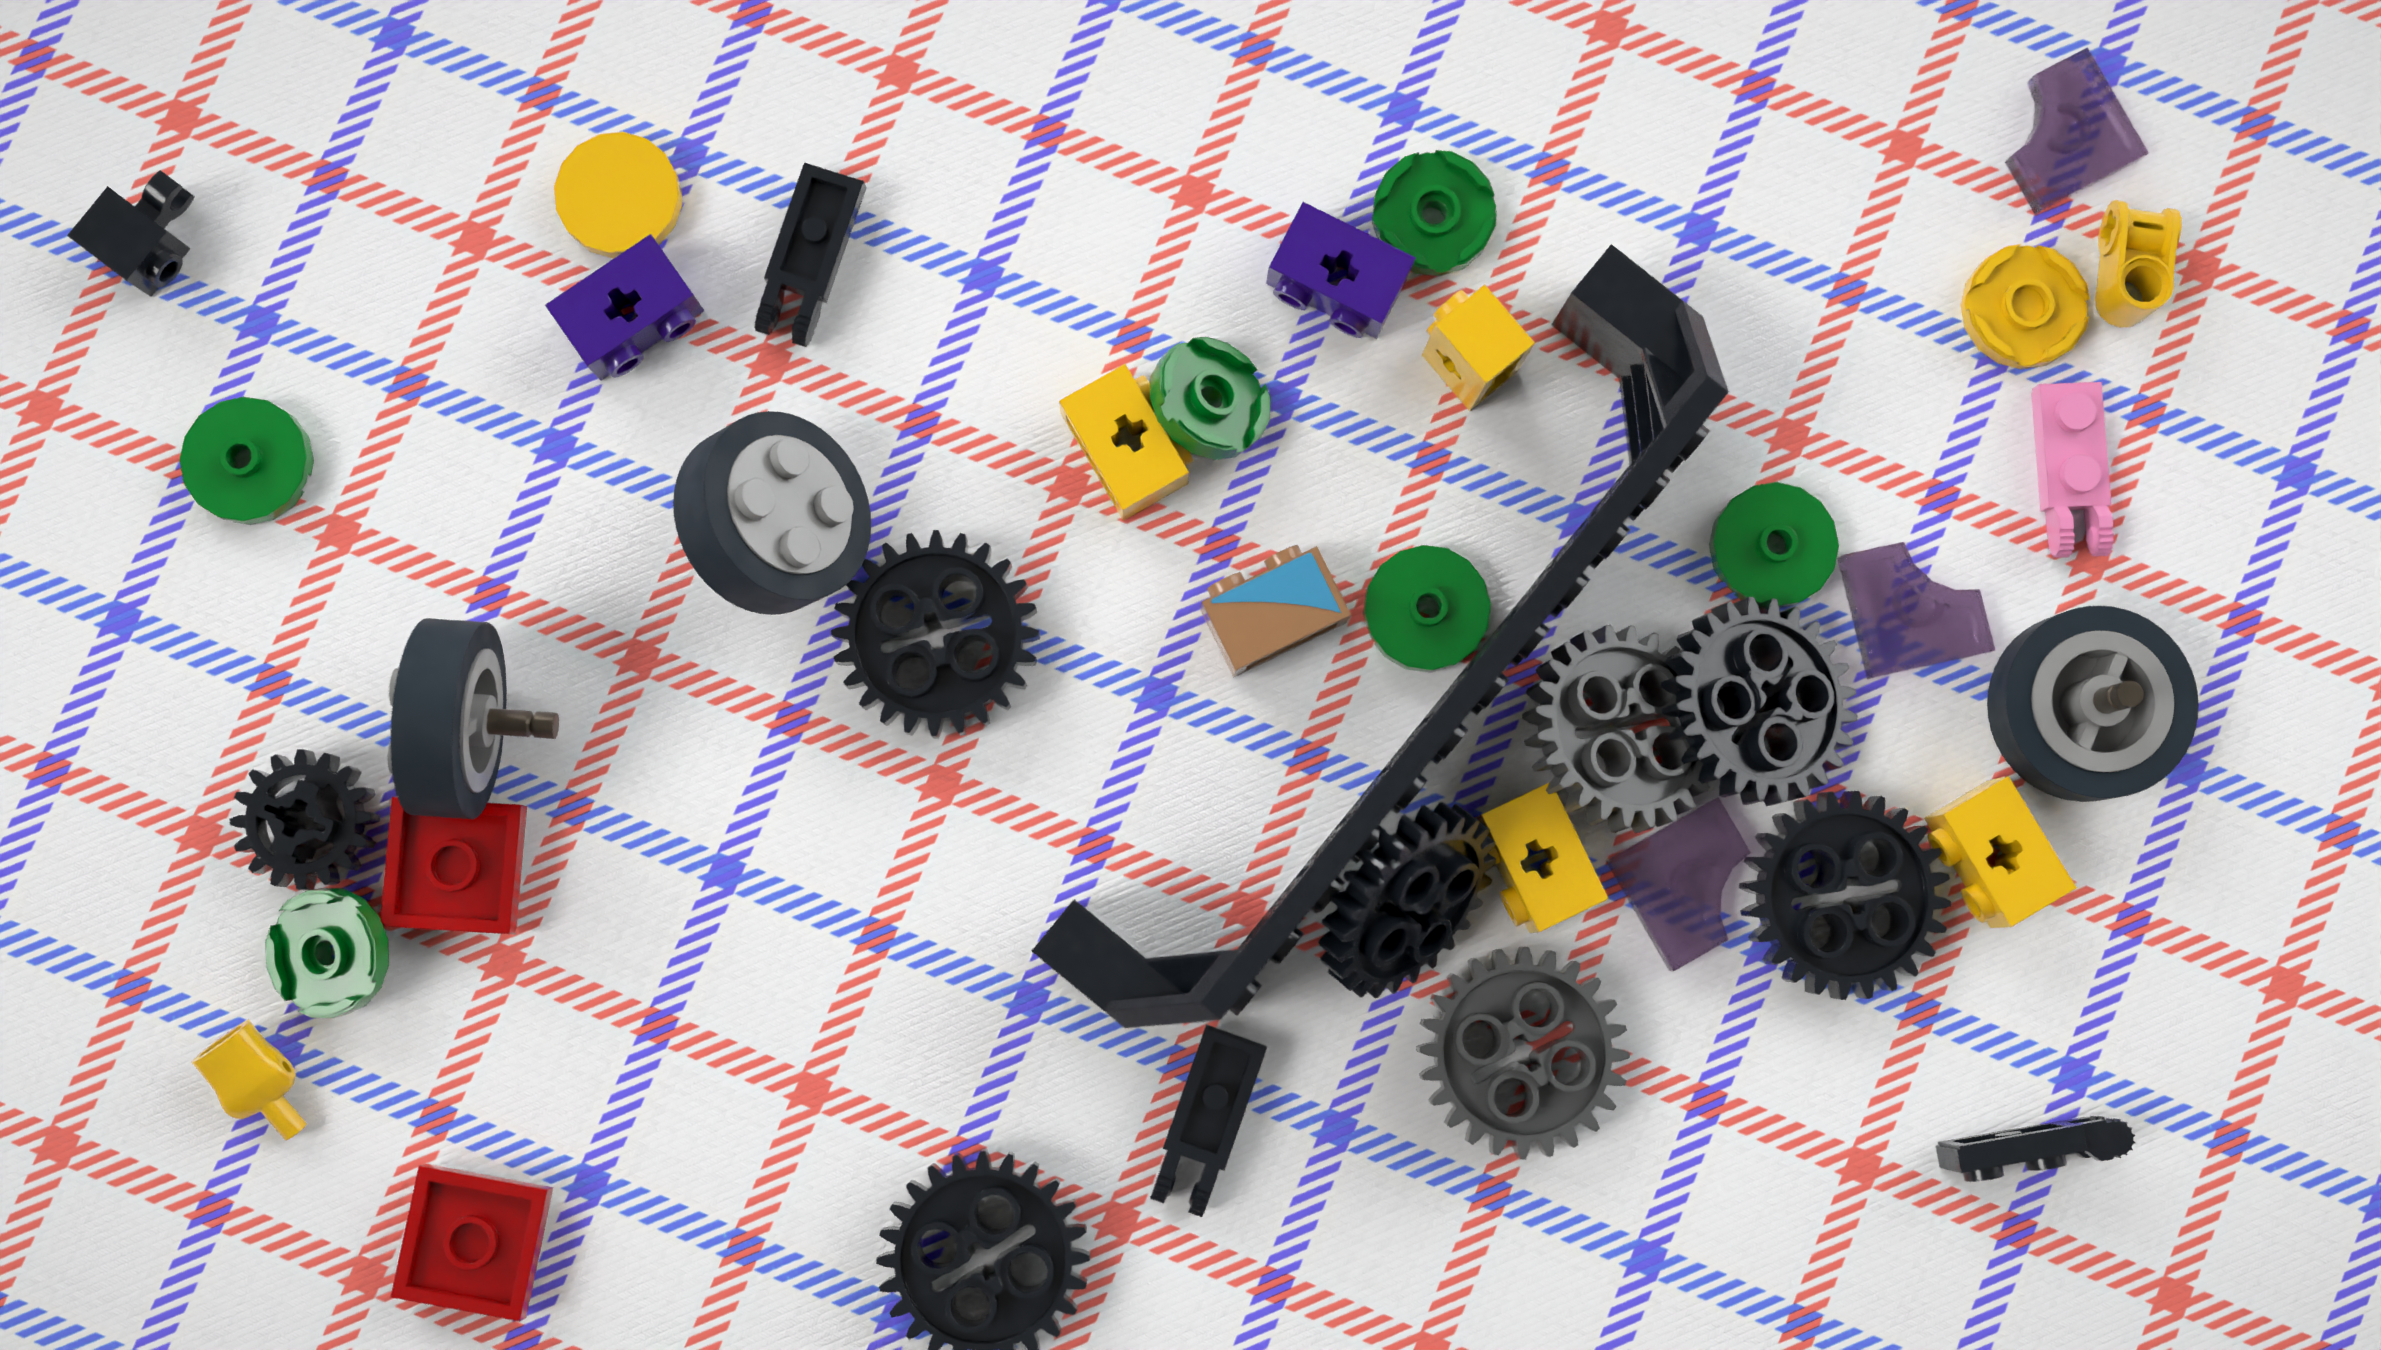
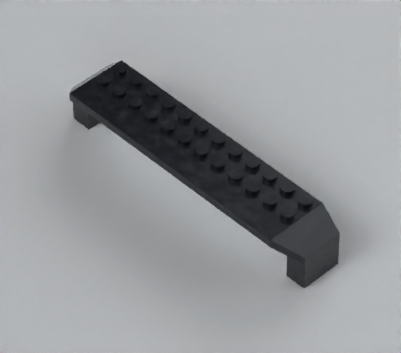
(1667, 393)

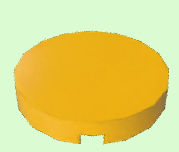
(617, 193)
(2025, 306)

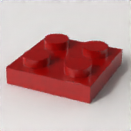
(454, 870)
(472, 1242)

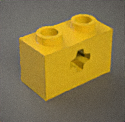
(1475, 345)
(1129, 478)
(2026, 872)
(1569, 877)

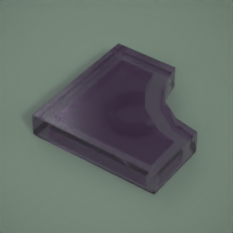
(2075, 135)
(1906, 617)
(1678, 881)

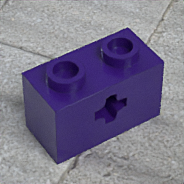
(1319, 245)
(593, 315)

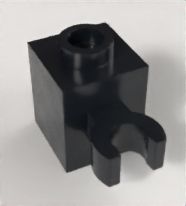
(134, 237)

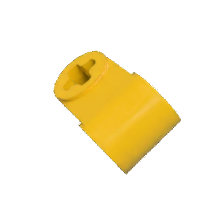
(2136, 250)

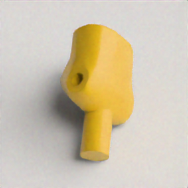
(251, 1078)

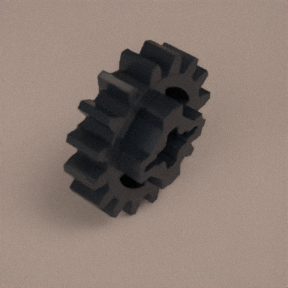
(291, 840)

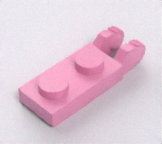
(2072, 464)

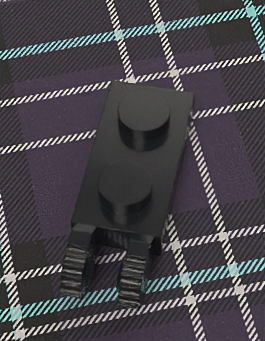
(810, 248)
(1209, 1112)
(2038, 1145)

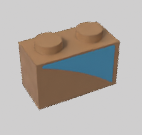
(1274, 609)

